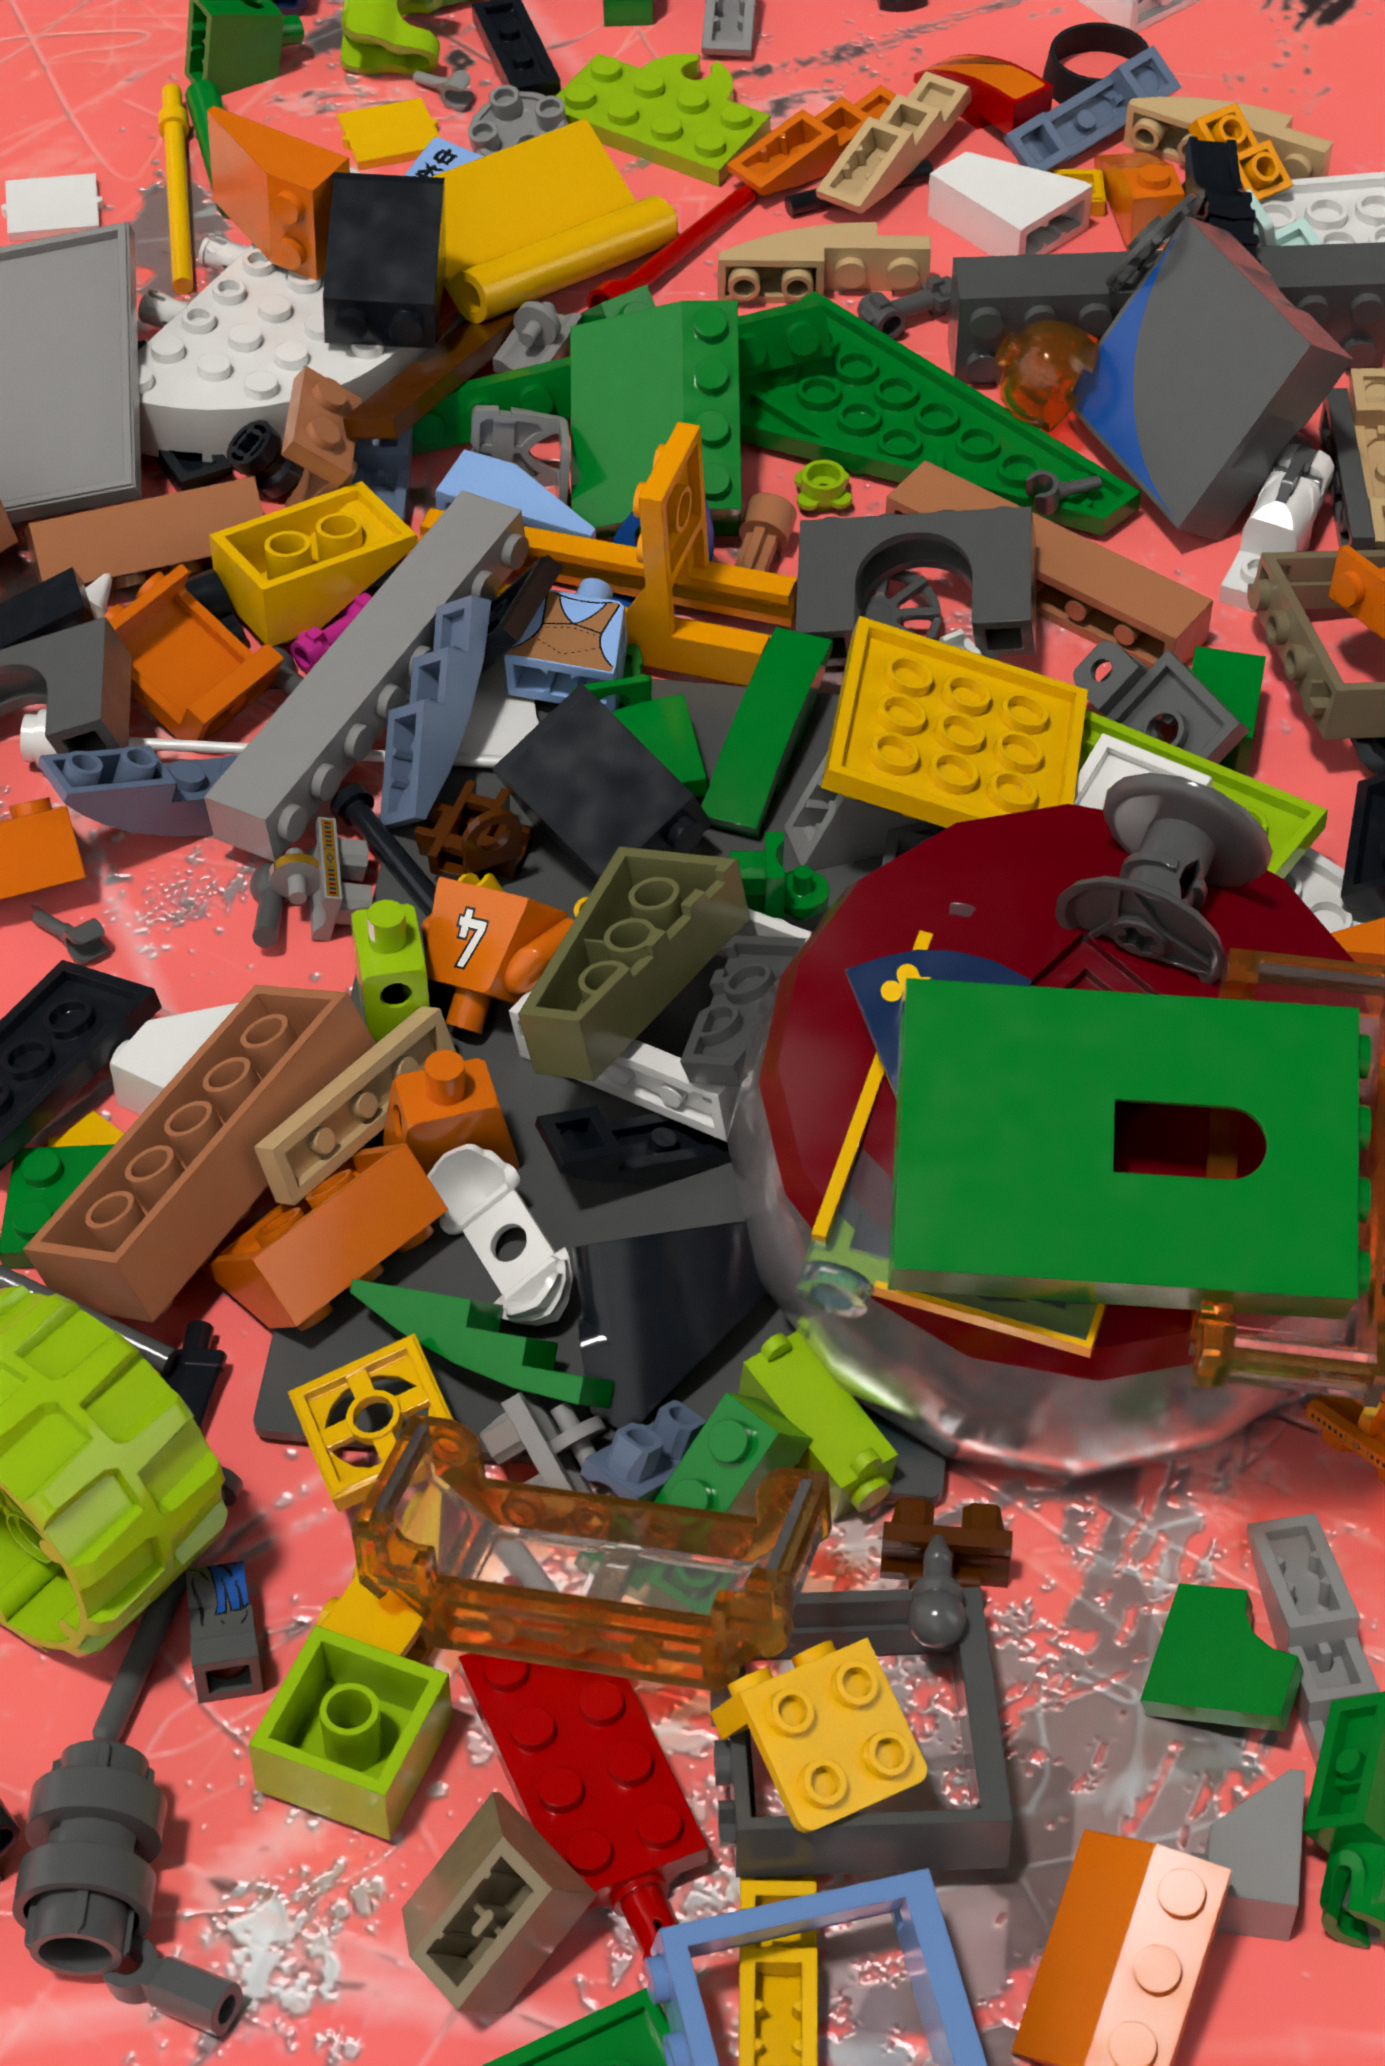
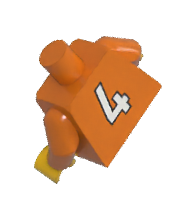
(488, 944)

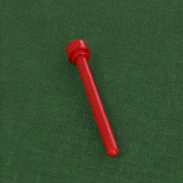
(677, 248)

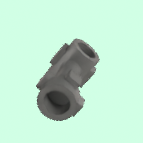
(892, 315)

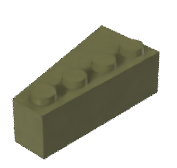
(629, 955)

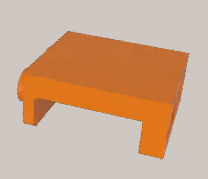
(186, 660)

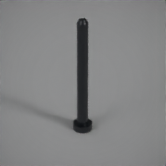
(354, 808)

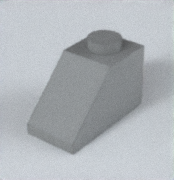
(1264, 1851)

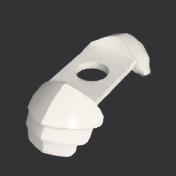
(484, 1205)

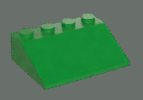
(632, 387)

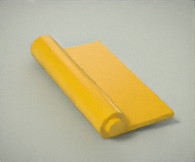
(542, 221)

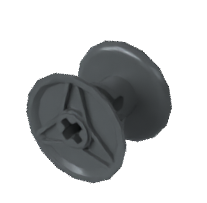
(1174, 838)

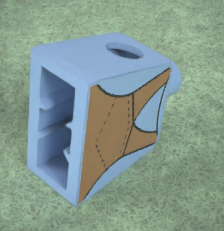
(570, 644)

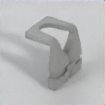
(512, 435)

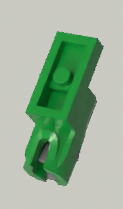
(1349, 1819)

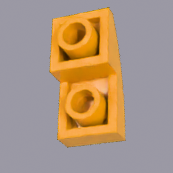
(1258, 163)

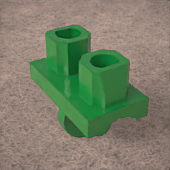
(773, 891)

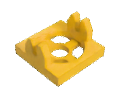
(320, 1397)

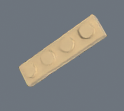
(348, 1109)

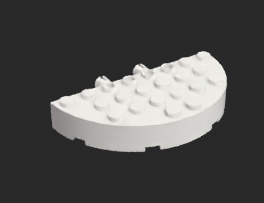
(238, 350)

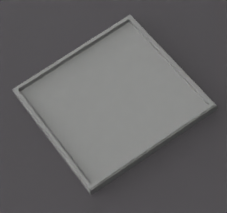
(69, 373)

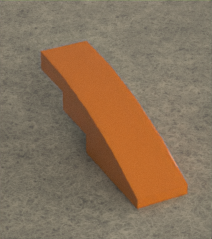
(806, 144)

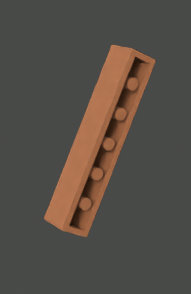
(1079, 580)

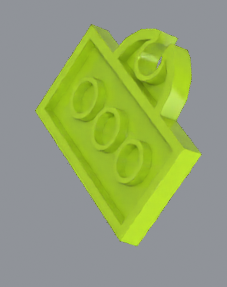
(666, 113)

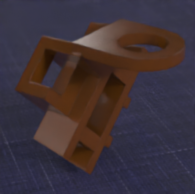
(466, 844)

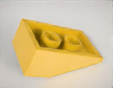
(308, 560)

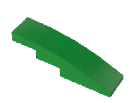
(766, 731)
(470, 1337)

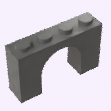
(984, 547)
(82, 680)

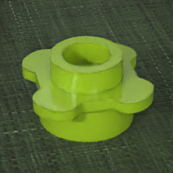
(823, 486)

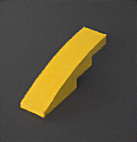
(778, 1983)

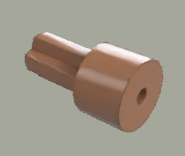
(765, 530)

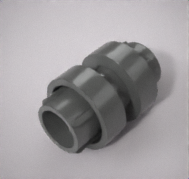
(89, 1870)

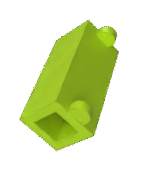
(843, 1435)

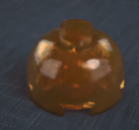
(1042, 370)

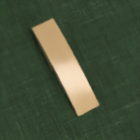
(895, 144)

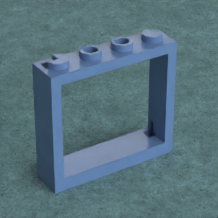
(920, 1933)

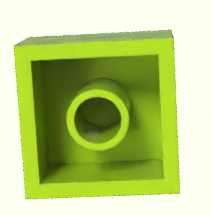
(351, 1732)

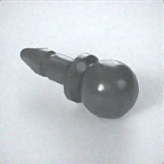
(936, 1609)

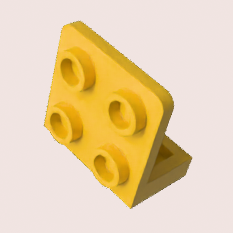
(826, 1732)

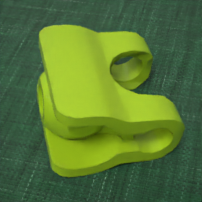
(382, 42)

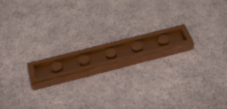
(429, 379)

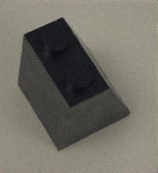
(385, 260)
(598, 787)

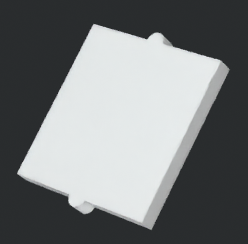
(51, 206)

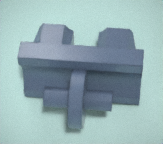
(644, 1455)

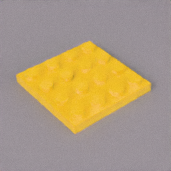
(950, 730)

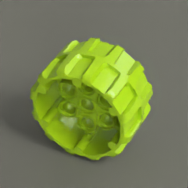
(97, 1477)

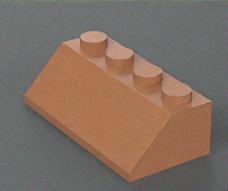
(140, 534)

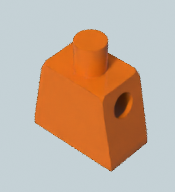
(447, 1108)

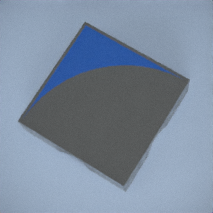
(1205, 379)

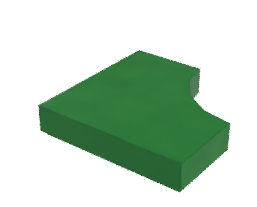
(1216, 1666)

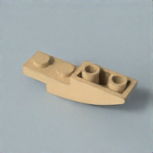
(1161, 130)
(822, 258)

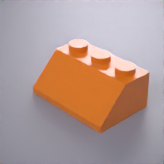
(339, 1232)
(1123, 1955)

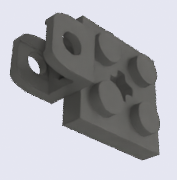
(1160, 695)

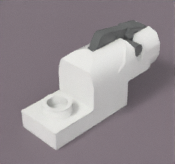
(1280, 517)

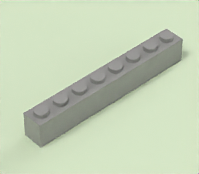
(363, 675)

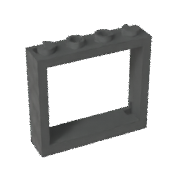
(884, 1839)

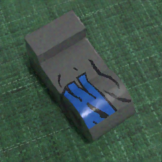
(222, 1632)

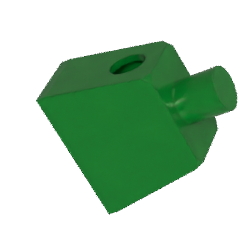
(237, 41)

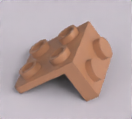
(317, 435)

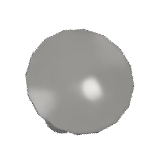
(514, 118)

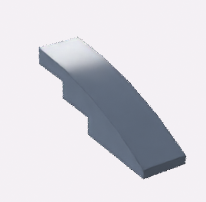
(430, 728)

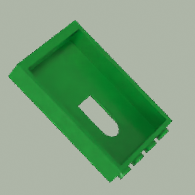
(1013, 1150)

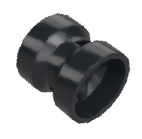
(257, 453)

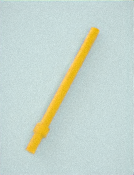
(174, 127)

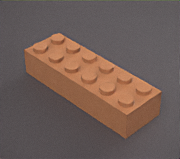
(190, 1157)

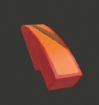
(998, 88)

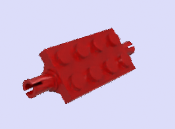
(590, 1781)

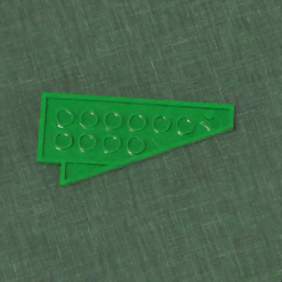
(890, 410)

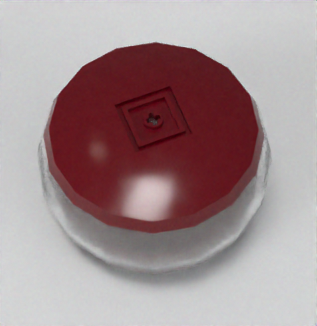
(800, 1082)

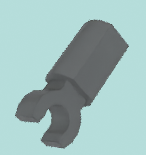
(177, 1989)

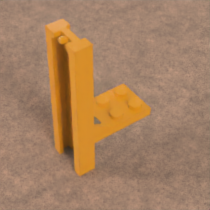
(671, 570)

